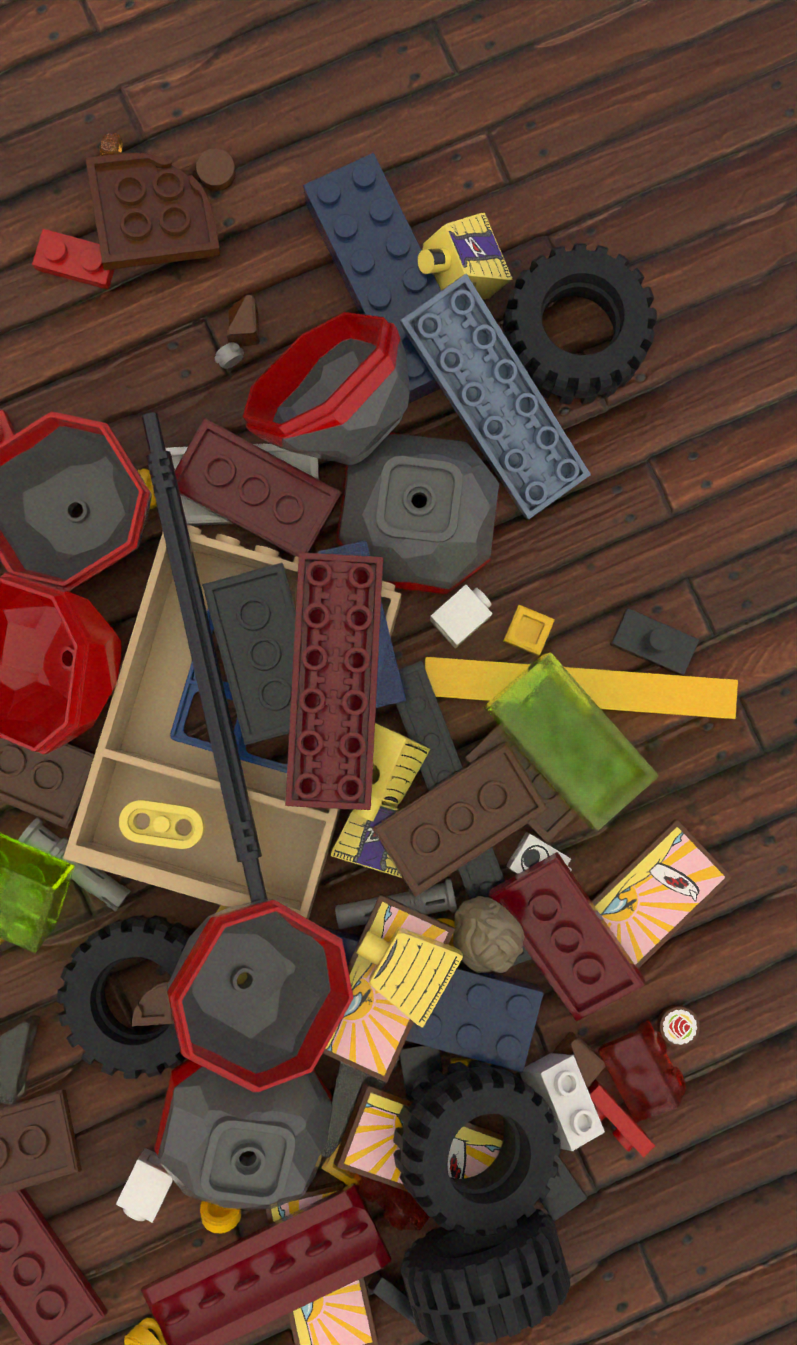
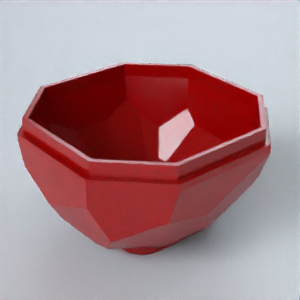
(53, 664)

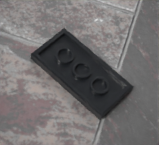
(255, 637)

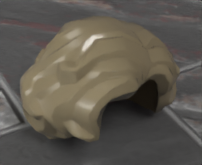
(487, 935)

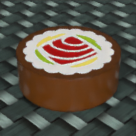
(678, 1025)

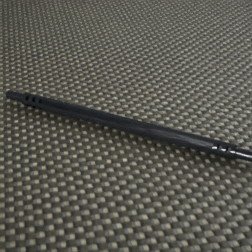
(204, 657)

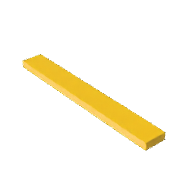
(605, 687)

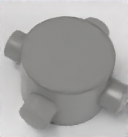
(229, 355)

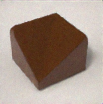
(244, 322)
(587, 1059)

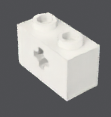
(563, 1088)

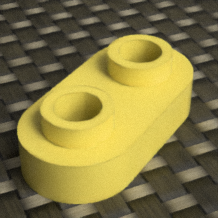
(163, 824)

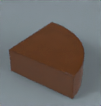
(153, 1007)

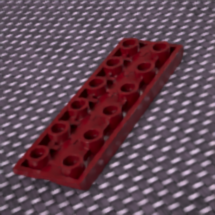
(334, 681)
(268, 1272)

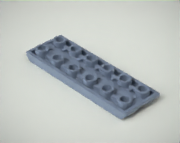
(494, 396)

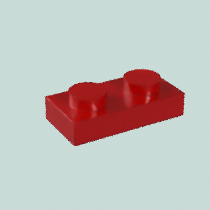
(71, 259)
(627, 1131)

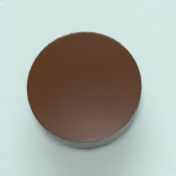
(216, 169)

